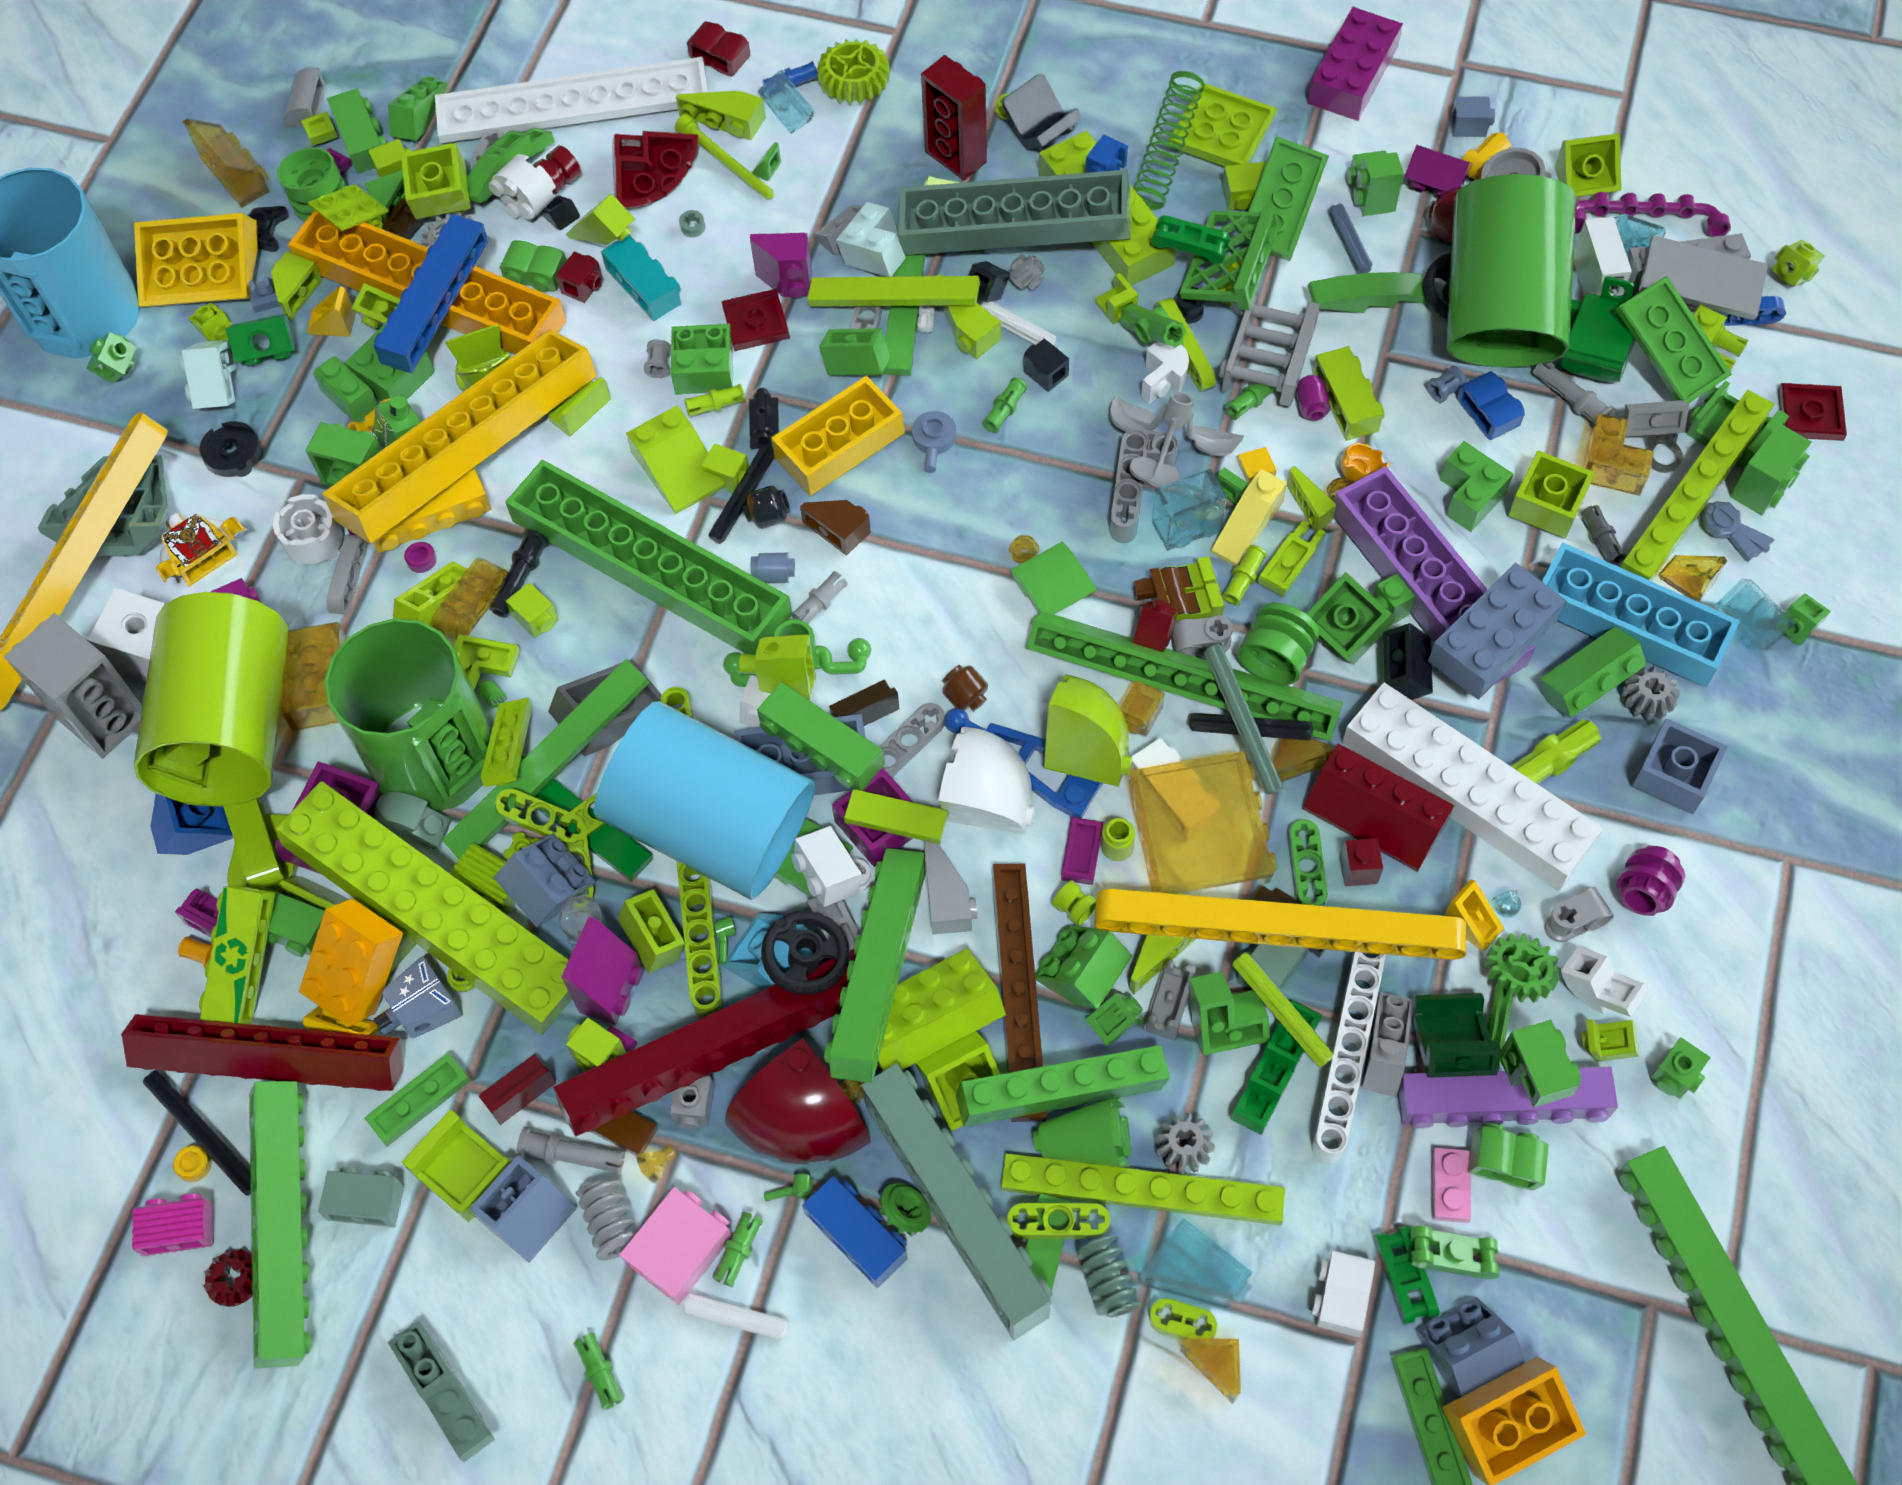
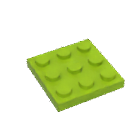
(1225, 127)

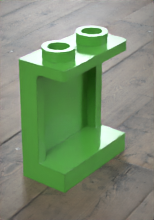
(1717, 408)

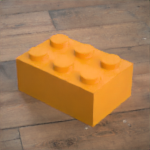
(350, 962)
(1514, 1421)

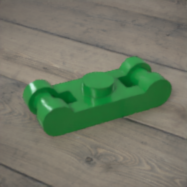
(1191, 238)
(1405, 1277)

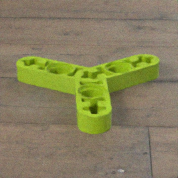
(579, 815)

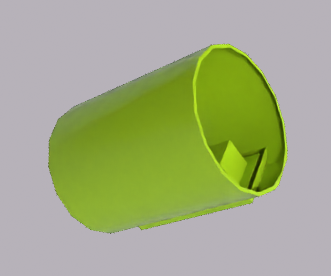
(212, 700)

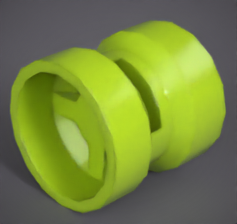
(1074, 903)

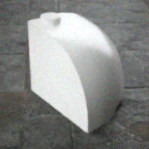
(987, 784)

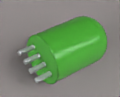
(491, 693)

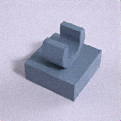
(263, 295)

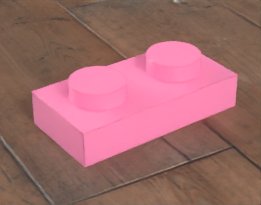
(1451, 1185)

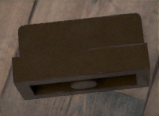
(871, 702)

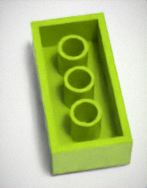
(938, 1010)

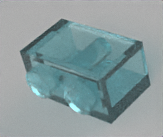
(1760, 616)

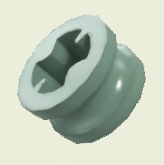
(689, 216)

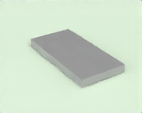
(1706, 276)

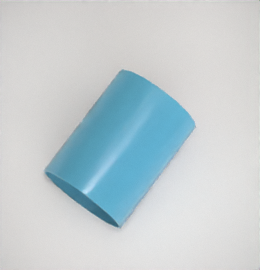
(60, 265)
(703, 799)

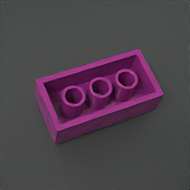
(1355, 63)

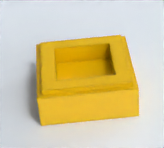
(1253, 461)

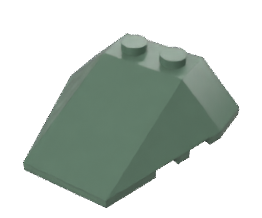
(137, 522)

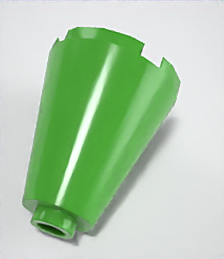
(1087, 1135)

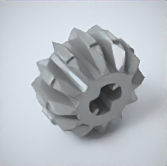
(1650, 693)
(1189, 1154)

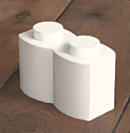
(1344, 1293)

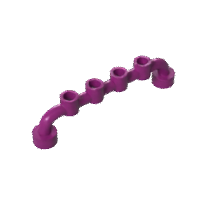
(1717, 223)

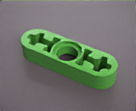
(1314, 853)

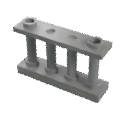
(1291, 362)

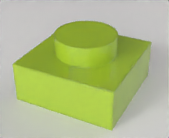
(319, 128)

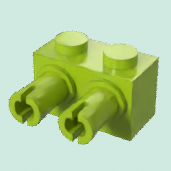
(1712, 325)

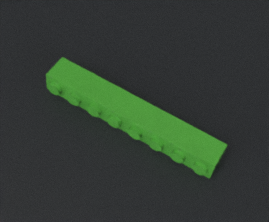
(877, 966)
(276, 1226)

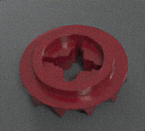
(222, 1292)

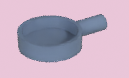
(933, 434)

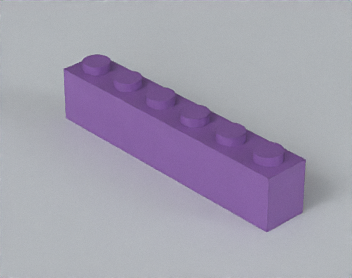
(1495, 1100)

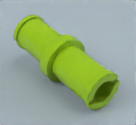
(715, 400)
(1244, 575)

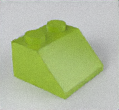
(948, 1067)

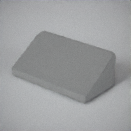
(831, 231)

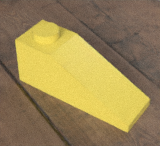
(1250, 517)

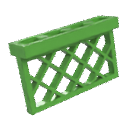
(1252, 258)

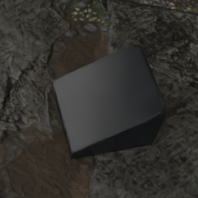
(560, 212)

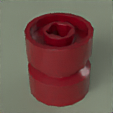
(560, 166)

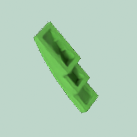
(1363, 290)

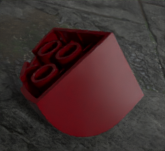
(796, 1111)

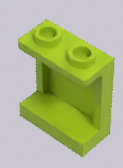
(455, 1164)

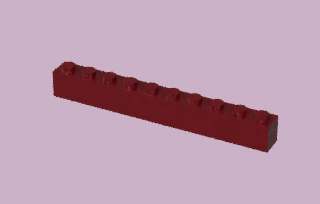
(694, 1052)

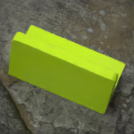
(580, 406)

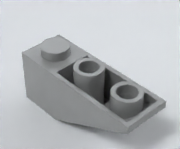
(1388, 1044)

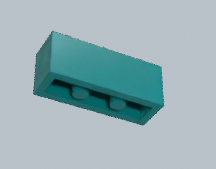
(642, 277)

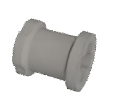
(657, 361)

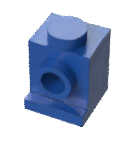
(1107, 155)

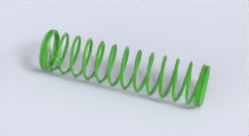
(1158, 205)

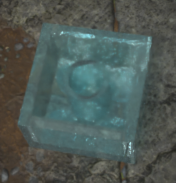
(1189, 510)

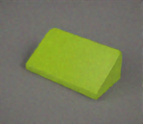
(311, 893)

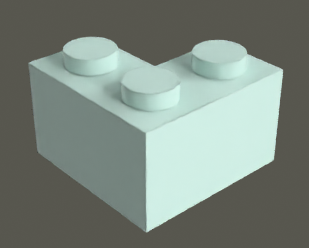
(872, 241)
(208, 373)

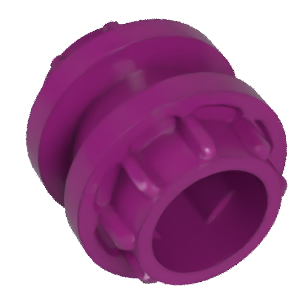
(1650, 880)

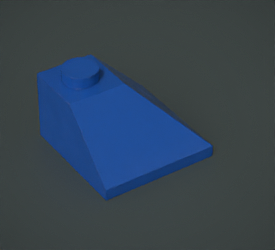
(186, 827)

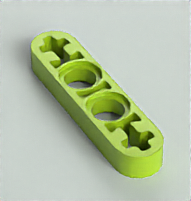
(1198, 367)

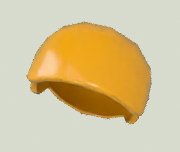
(1360, 461)

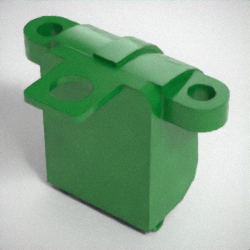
(1599, 336)

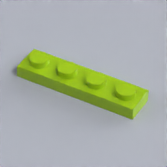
(506, 743)

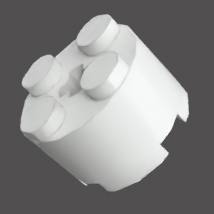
(522, 188)
(307, 530)

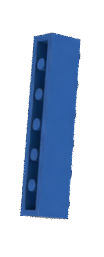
(430, 293)

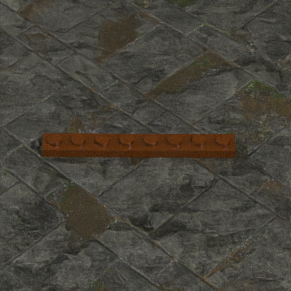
(1017, 972)

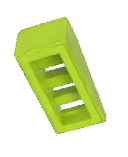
(1311, 499)

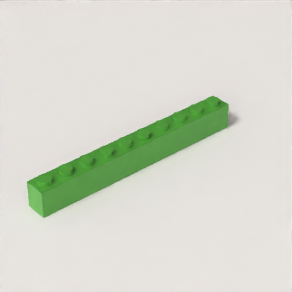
(1177, 672)
(1734, 1322)

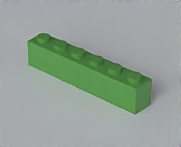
(1062, 1085)

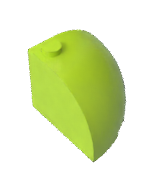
(1086, 733)

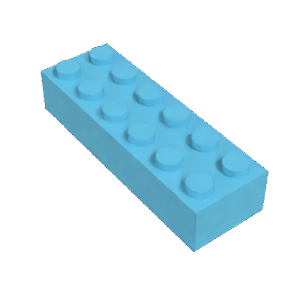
(1670, 626)

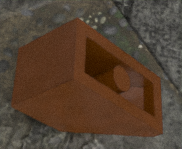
(837, 522)

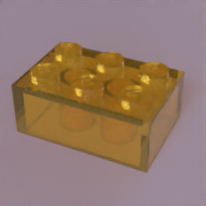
(307, 662)

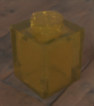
(1142, 708)

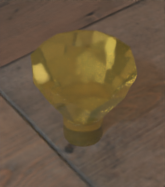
(654, 1163)

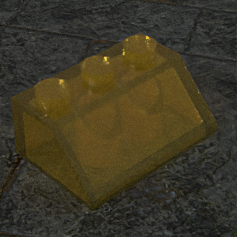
(227, 161)

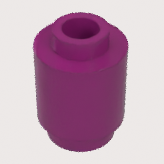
(1313, 398)

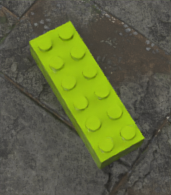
(1131, 257)

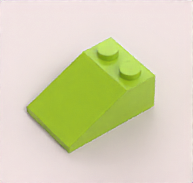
(673, 459)

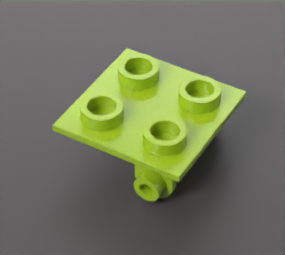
(349, 208)

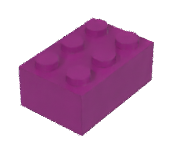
(356, 789)

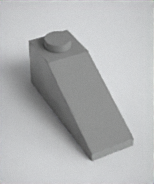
(948, 894)

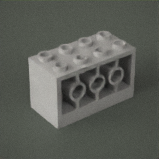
(77, 685)

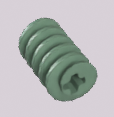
(1106, 1277)

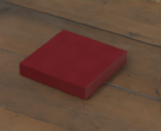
(755, 319)
(1814, 410)

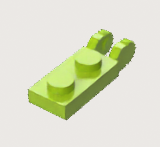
(1290, 560)

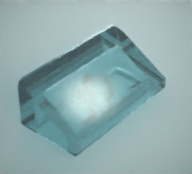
(786, 102)

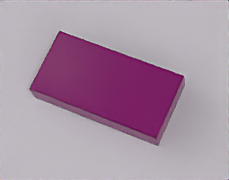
(1082, 851)

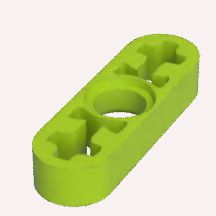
(1084, 1231)

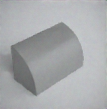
(304, 97)

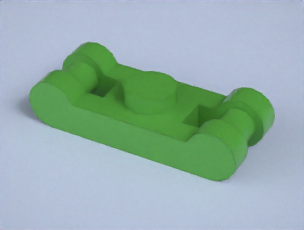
(1454, 1253)

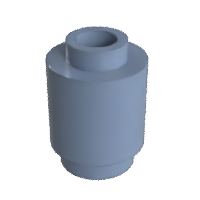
(772, 567)

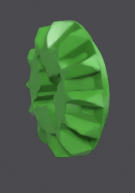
(909, 1199)

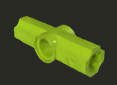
(1559, 752)

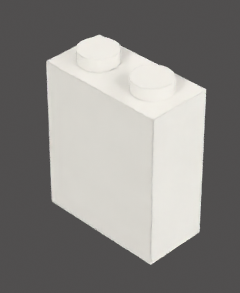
(1600, 255)

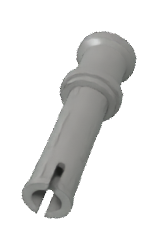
(1583, 401)
(554, 1148)

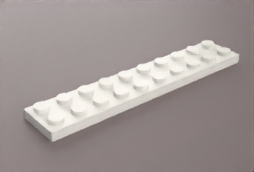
(568, 99)

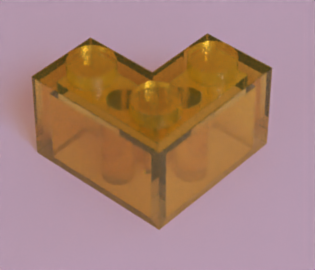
(1614, 463)

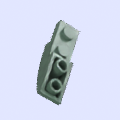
(441, 1391)

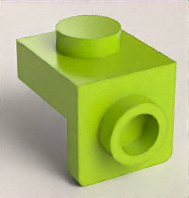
(1611, 1040)

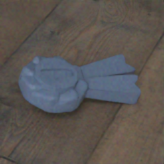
(1724, 521)

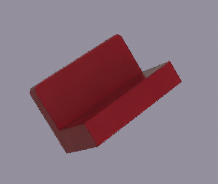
(517, 1089)

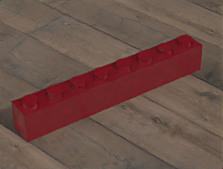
(263, 1052)

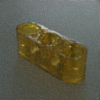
(469, 599)

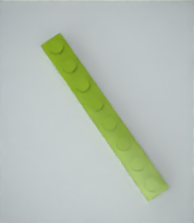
(1144, 1189)

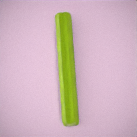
(1283, 1009)

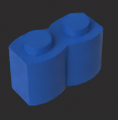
(1491, 405)

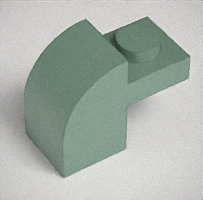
(411, 817)

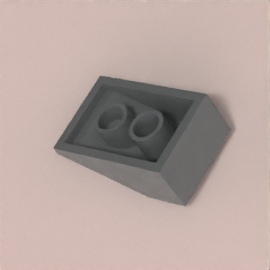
(572, 694)

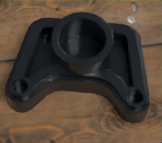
(266, 221)

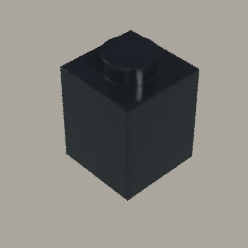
(992, 280)
(1046, 364)

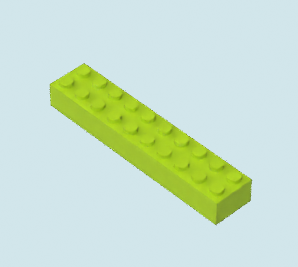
(428, 906)

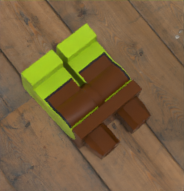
(1186, 587)

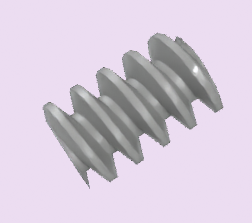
(605, 1218)

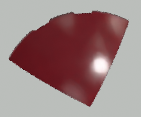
(650, 165)

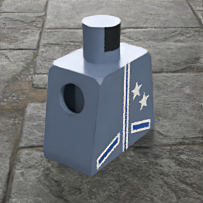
(417, 1002)

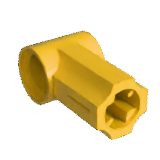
(1493, 144)

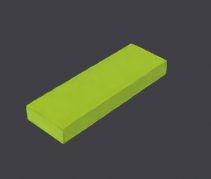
(896, 816)

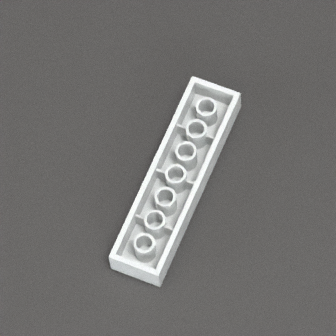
(1486, 792)

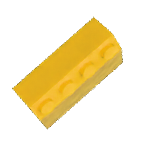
(195, 259)

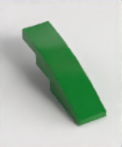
(1272, 1075)

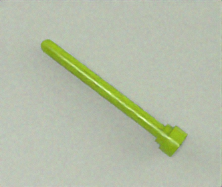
(688, 125)

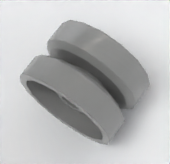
(1514, 162)

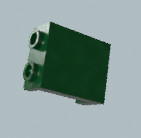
(1454, 1035)

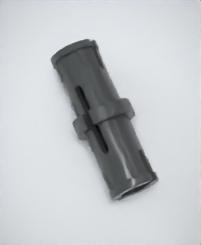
(1603, 534)

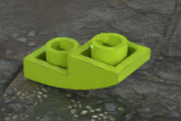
(210, 322)

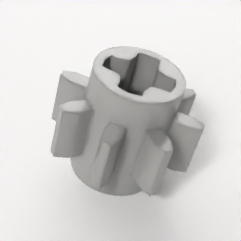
(1027, 271)

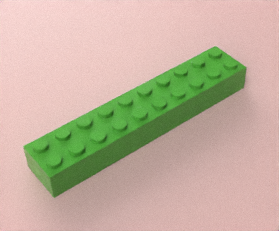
(648, 558)

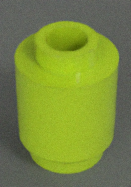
(1118, 839)

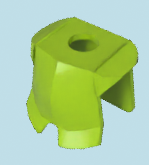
(476, 355)

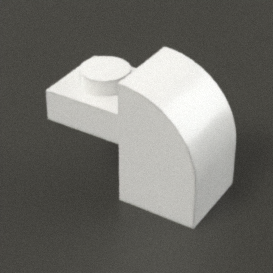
(1168, 370)
(1598, 986)

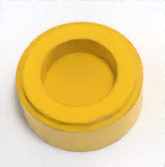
(192, 1163)

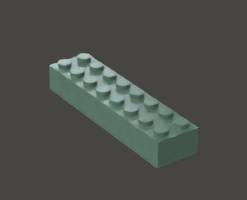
(1015, 212)
(956, 1201)

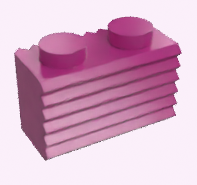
(173, 1225)

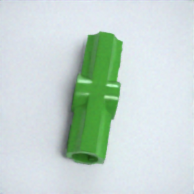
(1153, 325)

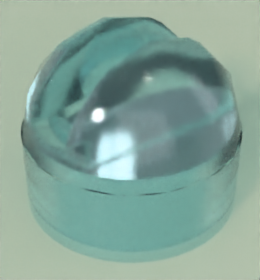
(1507, 903)

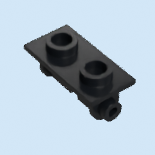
(763, 418)

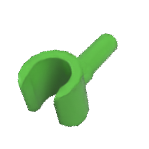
(724, 929)
(801, 1188)

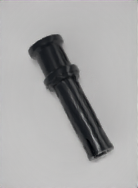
(523, 561)

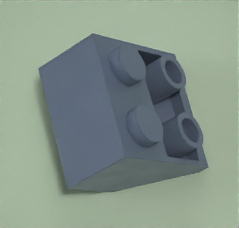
(543, 878)
(523, 1208)
(1470, 1346)

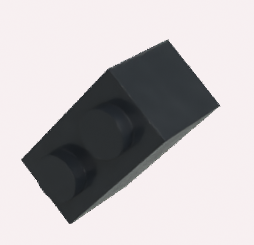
(1406, 661)

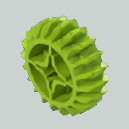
(853, 71)

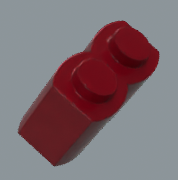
(719, 48)

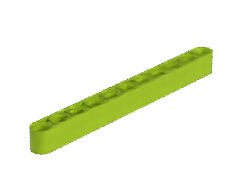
(697, 922)

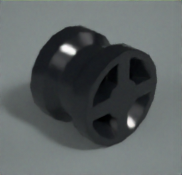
(1191, 309)

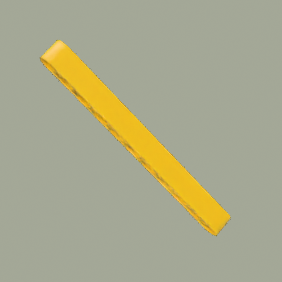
(81, 538)
(1281, 924)

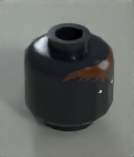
(766, 507)

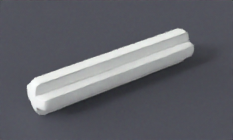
(1018, 324)
(735, 1316)

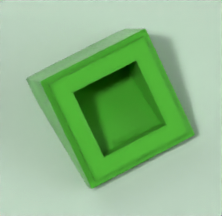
(768, 163)

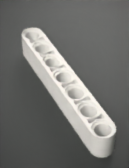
(1348, 1062)

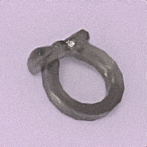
(1670, 441)

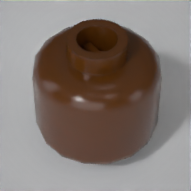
(965, 688)

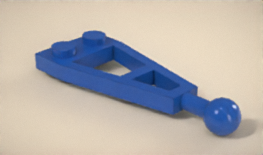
(1075, 792)

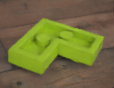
(485, 656)

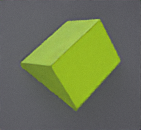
(1590, 164)

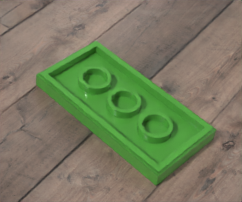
(1290, 186)
(1673, 341)

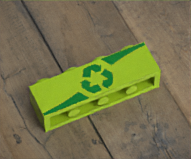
(236, 955)

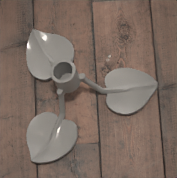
(1176, 414)

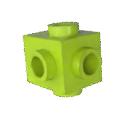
(1797, 263)

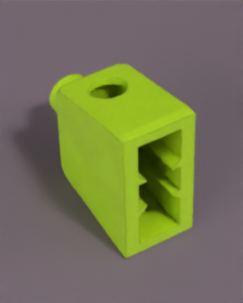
(782, 660)

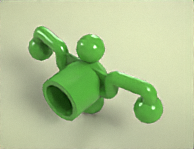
(858, 650)

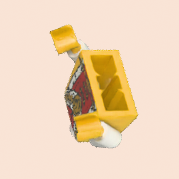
(196, 546)

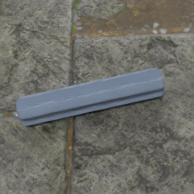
(1350, 238)

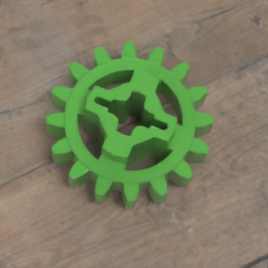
(1522, 967)

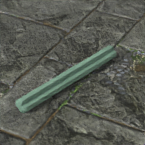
(1243, 719)

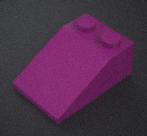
(601, 973)

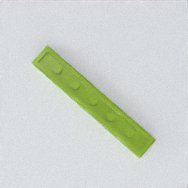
(894, 291)

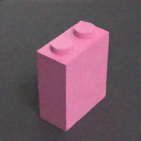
(677, 1244)

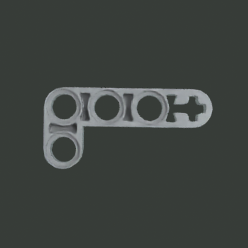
(1147, 445)

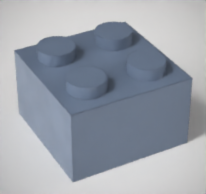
(1680, 766)

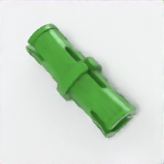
(1250, 397)
(997, 417)
(737, 1249)
(598, 1371)

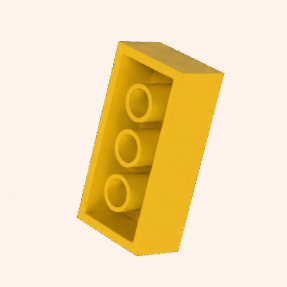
(838, 435)

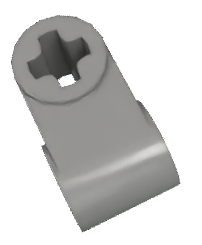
(1197, 635)
(1578, 915)

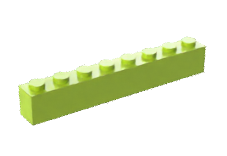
(1698, 486)

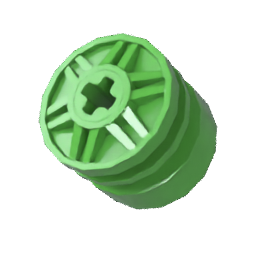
(307, 176)
(1278, 643)

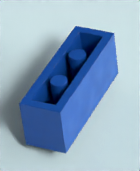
(856, 1231)

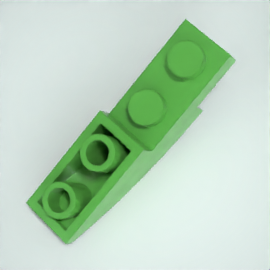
(499, 154)

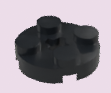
(234, 463)

